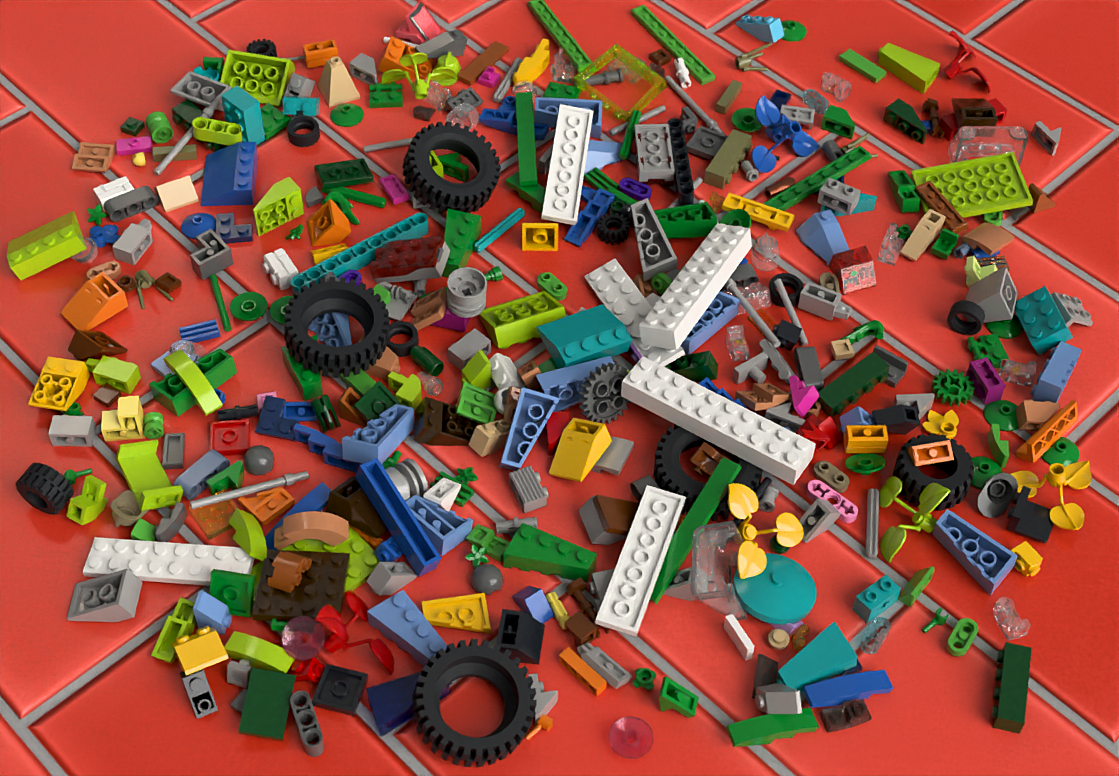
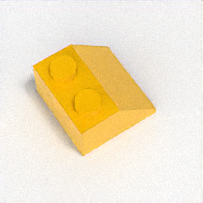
(539, 236)
(199, 650)

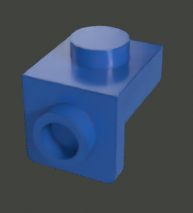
(388, 551)

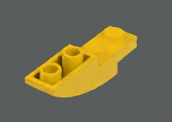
(535, 65)

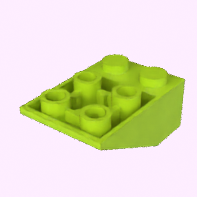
(278, 206)

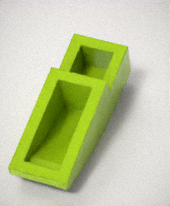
(249, 534)
(177, 625)
(259, 652)

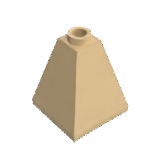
(336, 83)

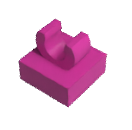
(489, 78)

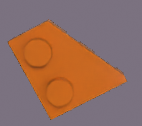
(268, 504)

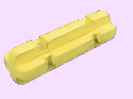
(557, 608)

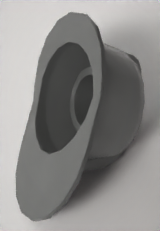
(997, 494)

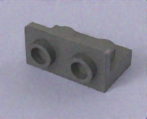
(464, 96)
(897, 365)

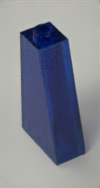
(393, 701)

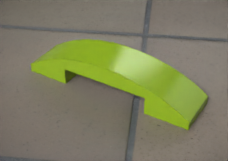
(194, 380)

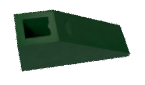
(906, 120)
(695, 366)

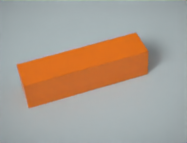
(582, 671)

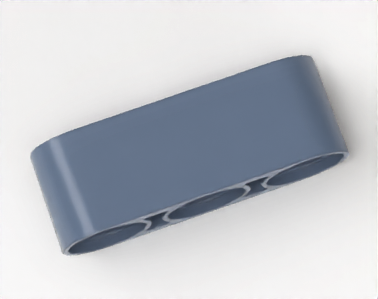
(194, 478)

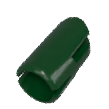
(427, 360)
(322, 406)

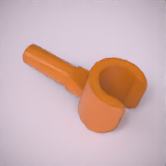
(544, 722)

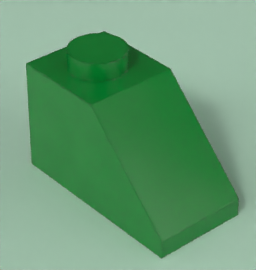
(838, 122)

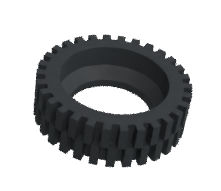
(439, 191)
(339, 298)
(672, 477)
(487, 665)

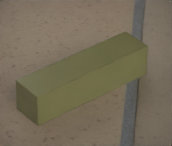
(728, 97)
(188, 152)

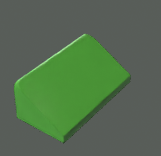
(916, 586)

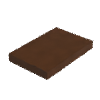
(615, 514)

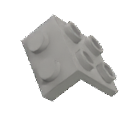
(1072, 309)

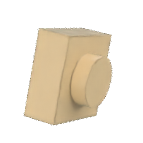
(841, 349)

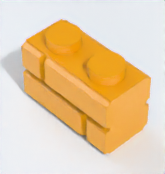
(865, 439)

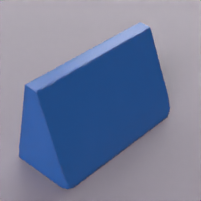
(299, 411)

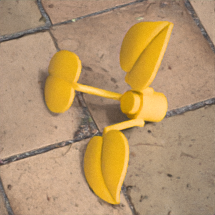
(1075, 475)
(750, 559)

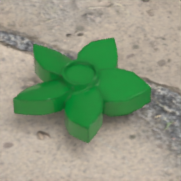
(96, 214)
(295, 232)
(466, 475)
(477, 556)

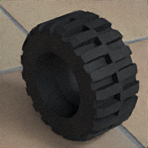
(914, 481)

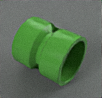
(159, 127)

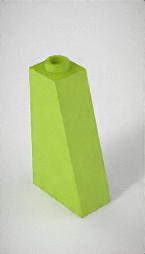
(908, 66)

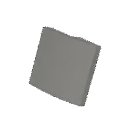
(614, 456)

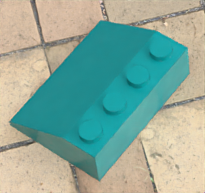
(585, 337)

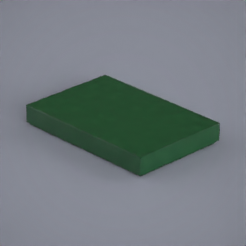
(343, 173)
(267, 704)

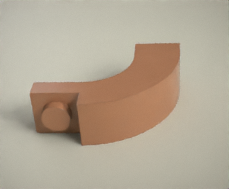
(311, 525)

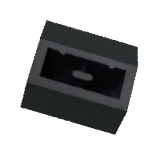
(521, 636)

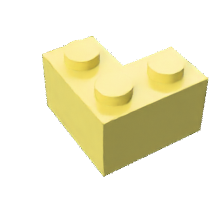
(125, 422)

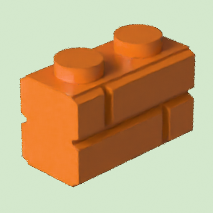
(319, 52)

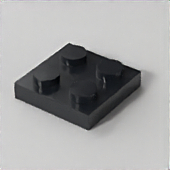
(340, 689)

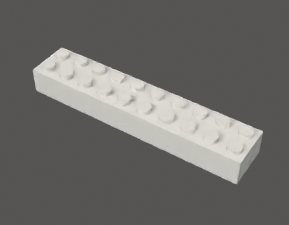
(695, 287)
(718, 420)

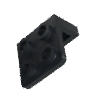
(1029, 518)

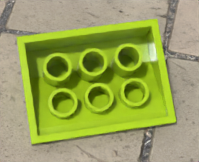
(258, 75)
(45, 246)
(519, 318)

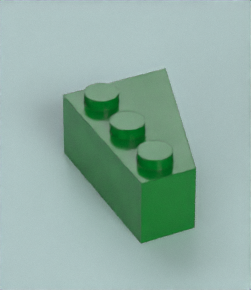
(307, 382)

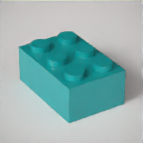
(245, 111)
(1042, 320)

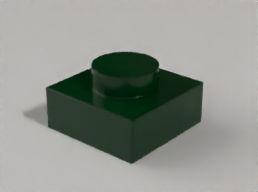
(132, 126)

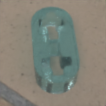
(815, 101)
(871, 633)

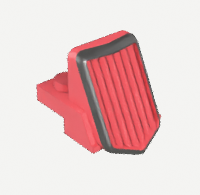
(419, 25)

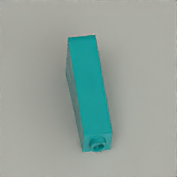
(819, 660)

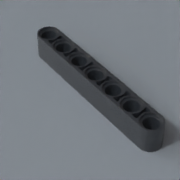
(682, 170)

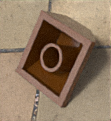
(94, 345)

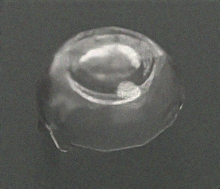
(525, 86)
(88, 255)

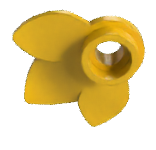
(941, 424)

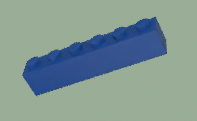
(398, 517)

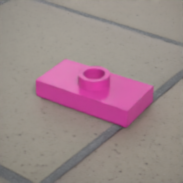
(134, 145)
(394, 189)

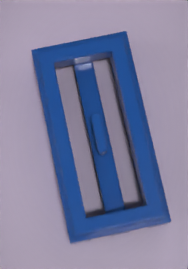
(199, 331)

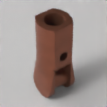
(776, 188)

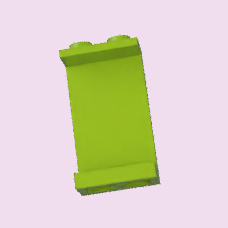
(146, 476)

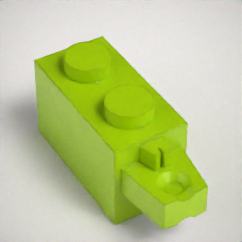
(115, 372)

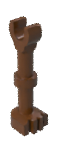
(931, 106)
(576, 588)

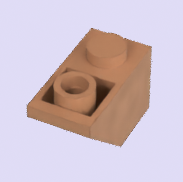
(1033, 414)

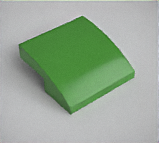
(476, 404)

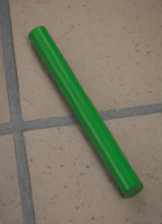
(220, 303)

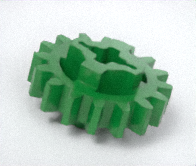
(952, 387)

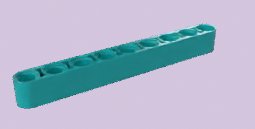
(363, 252)

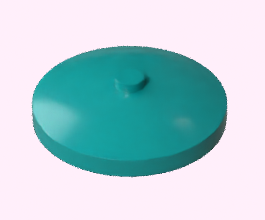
(778, 594)

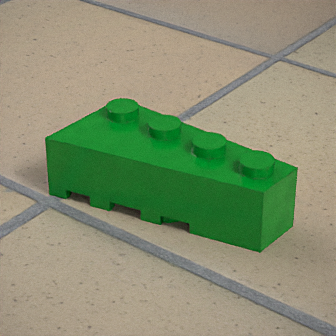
(687, 220)
(460, 234)
(174, 394)
(548, 554)

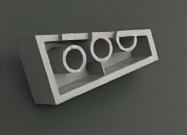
(653, 246)

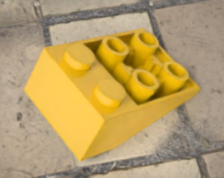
(59, 384)
(579, 449)

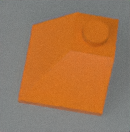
(328, 225)

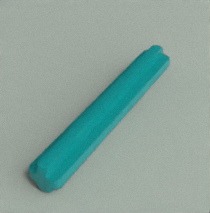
(499, 229)

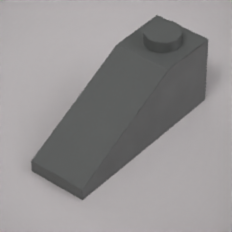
(446, 42)

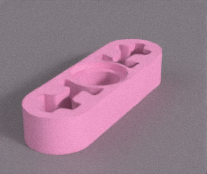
(830, 493)

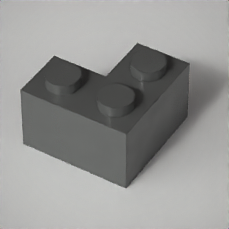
(212, 255)

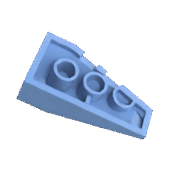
(602, 153)
(823, 235)

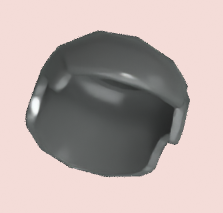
(258, 460)
(486, 579)

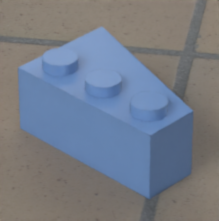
(442, 527)

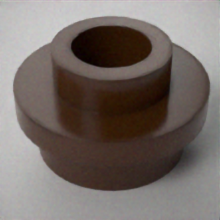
(126, 283)

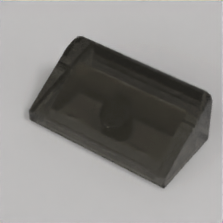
(765, 672)

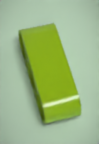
(216, 131)

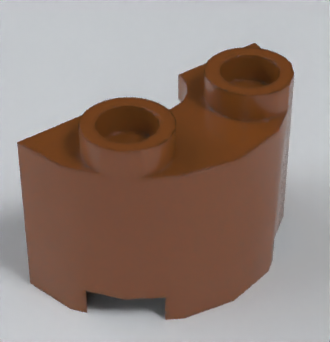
(706, 460)
(288, 570)

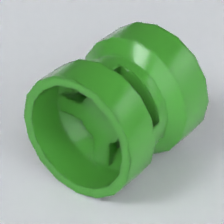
(153, 425)

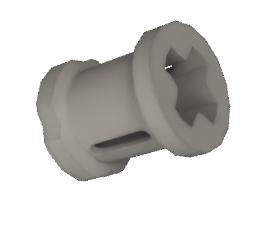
(767, 499)

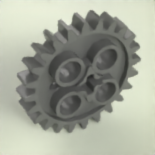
(602, 394)

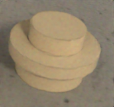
(778, 639)

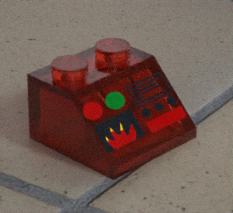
(853, 270)

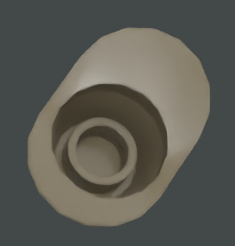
(126, 510)

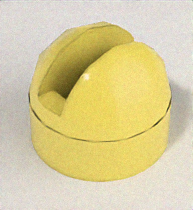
(139, 159)

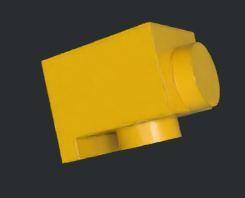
(1027, 560)

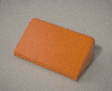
(931, 453)

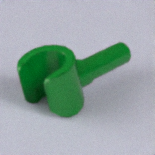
(71, 475)
(937, 620)

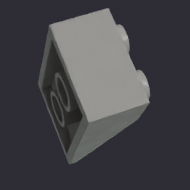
(106, 598)

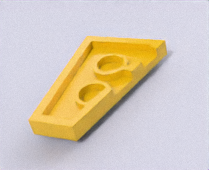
(459, 612)

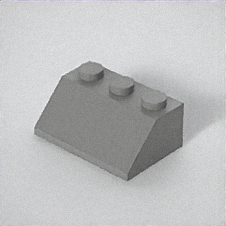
(200, 89)

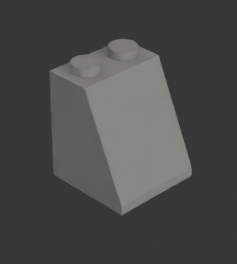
(995, 295)

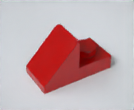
(829, 428)
(814, 434)

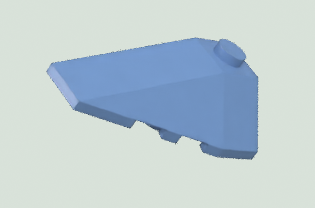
(332, 329)

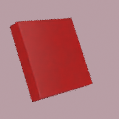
(230, 437)

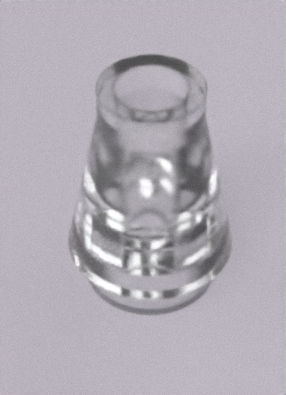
(431, 384)

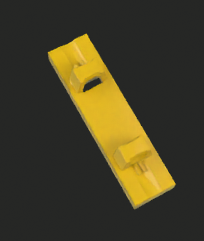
(759, 212)

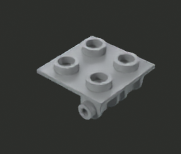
(400, 300)

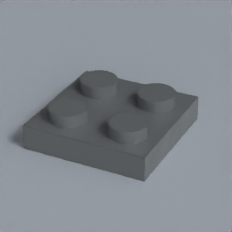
(706, 142)

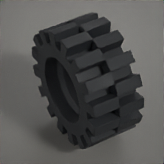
(262, 48)
(613, 235)

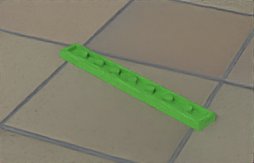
(559, 34)
(672, 44)

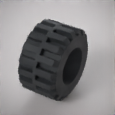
(44, 488)

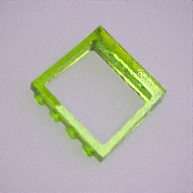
(634, 64)

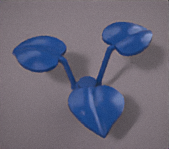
(802, 143)

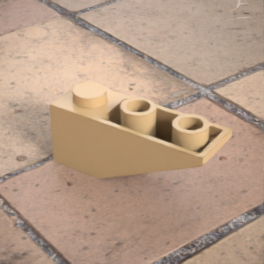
(923, 235)
(489, 437)

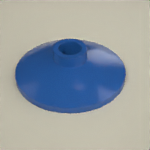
(197, 224)

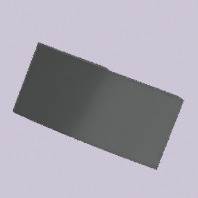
(169, 527)

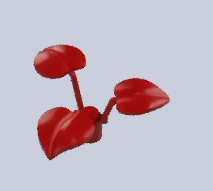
(955, 67)
(338, 639)

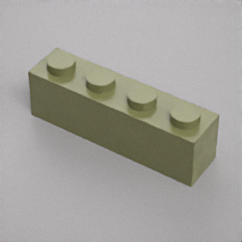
(728, 159)

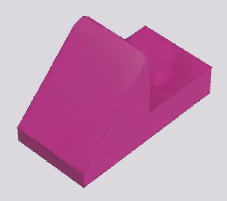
(802, 396)

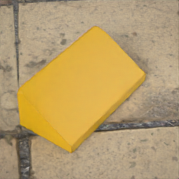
(324, 253)

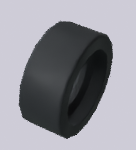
(304, 140)
(787, 280)
(402, 327)
(963, 327)

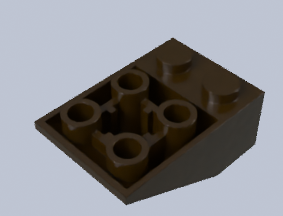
(973, 112)
(440, 424)
(354, 506)

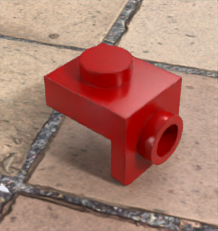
(307, 670)

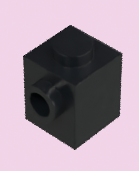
(787, 334)

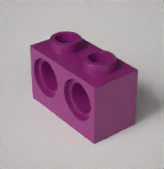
(986, 380)

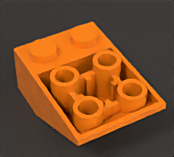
(391, 59)
(94, 303)

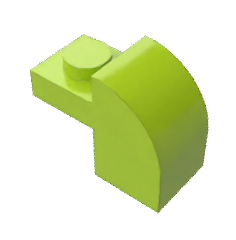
(407, 389)
(89, 504)

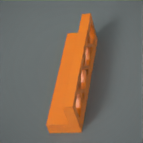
(1049, 433)

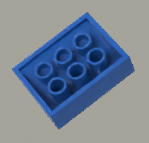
(230, 176)

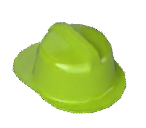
(448, 61)

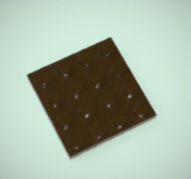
(319, 586)

